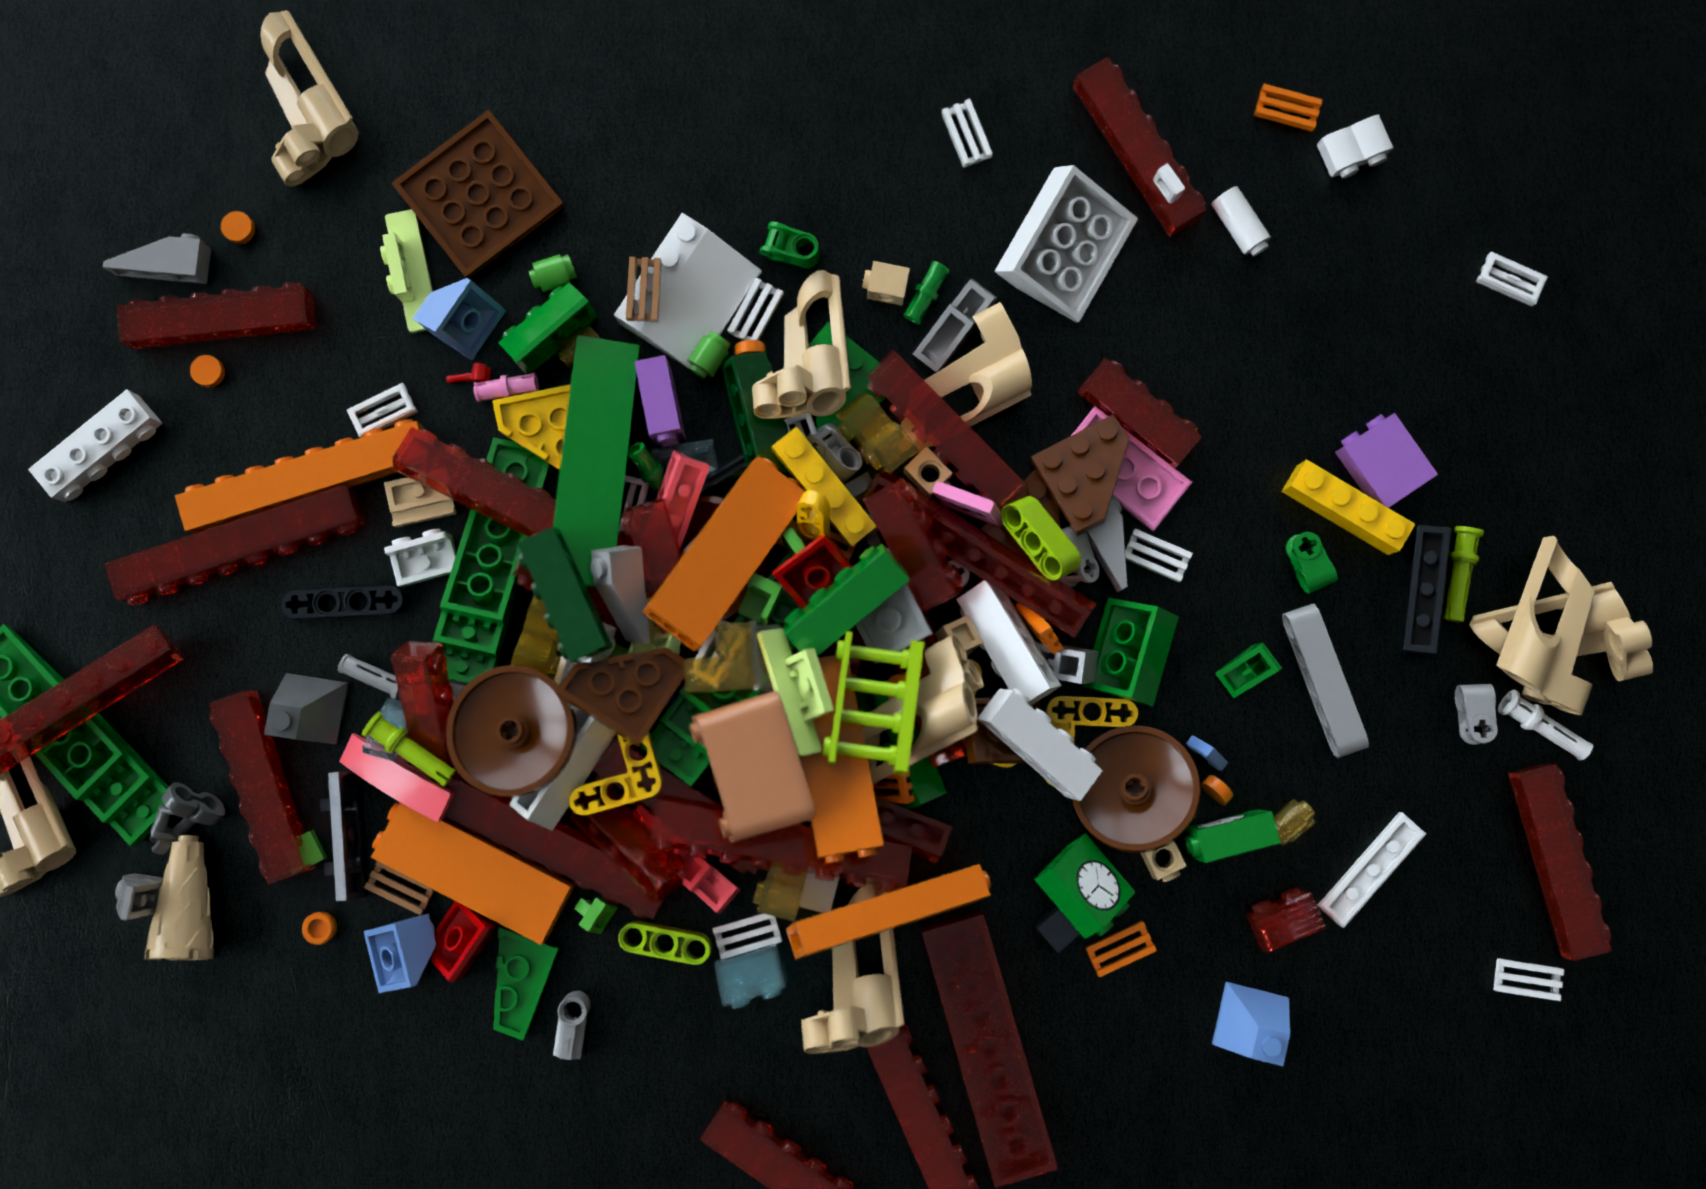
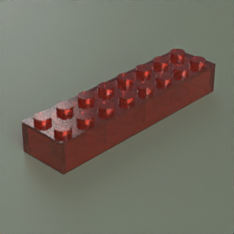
(989, 1049)

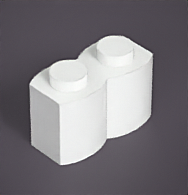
(1355, 146)

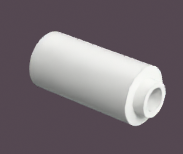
(1241, 221)

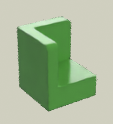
(760, 599)

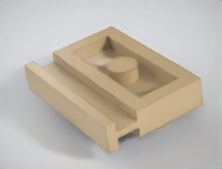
(415, 503)

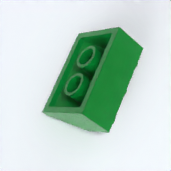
(546, 327)
(1132, 650)

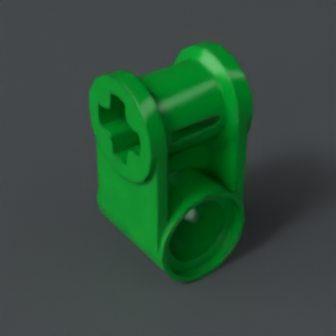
(784, 243)
(1312, 565)

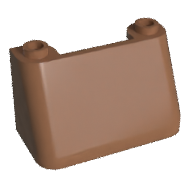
(754, 766)

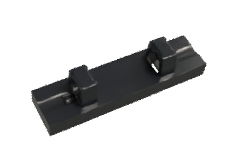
(346, 835)

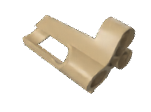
(317, 116)
(994, 370)
(812, 376)
(1606, 629)
(1544, 660)
(942, 703)
(35, 832)
(864, 1007)

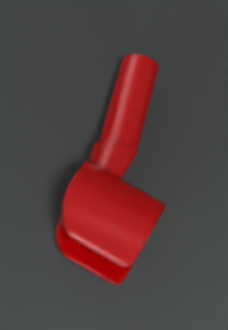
(479, 373)

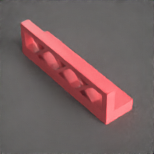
(682, 489)

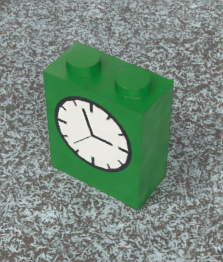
(1231, 835)
(1086, 887)

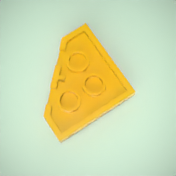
(535, 421)

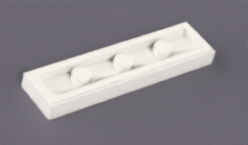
(1371, 869)

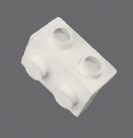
(422, 557)

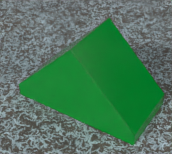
(1248, 669)

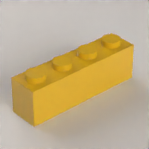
(815, 475)
(1348, 507)

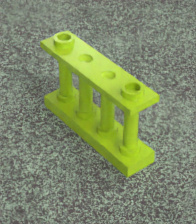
(899, 723)

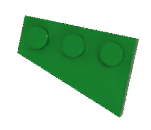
(520, 981)

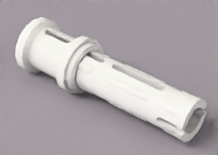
(1533, 718)

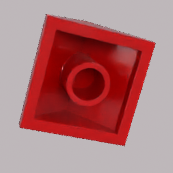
(811, 569)
(460, 940)

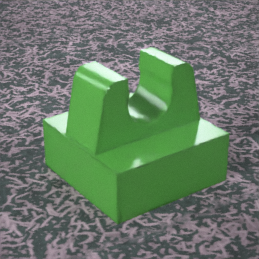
(595, 913)

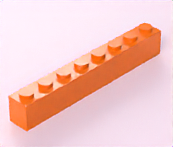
(292, 478)

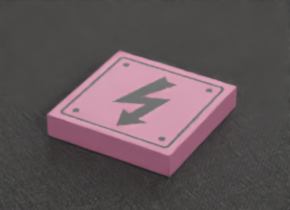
(968, 503)

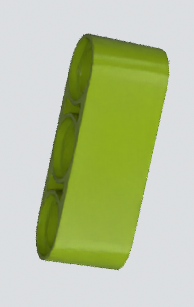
(1041, 538)
(650, 947)

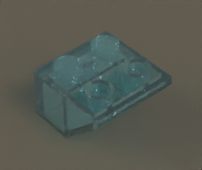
(751, 975)

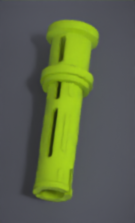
(1463, 560)
(396, 740)

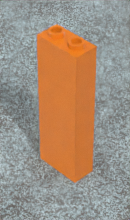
(725, 553)
(841, 793)
(473, 872)
(888, 911)

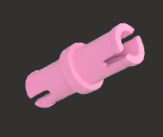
(506, 386)

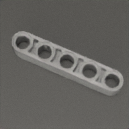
(1325, 680)

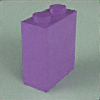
(660, 401)
(1385, 460)

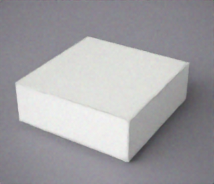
(1168, 183)

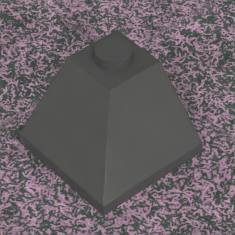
(307, 709)

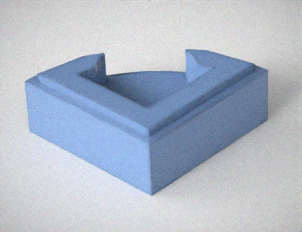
(1213, 757)

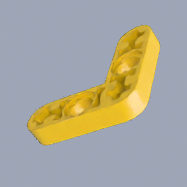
(812, 518)
(1068, 724)
(629, 780)

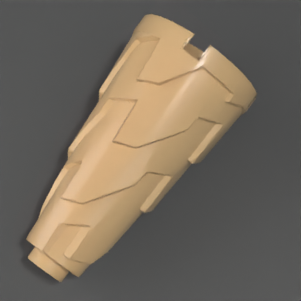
(182, 910)

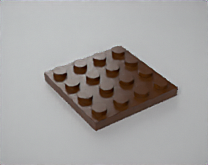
(478, 194)

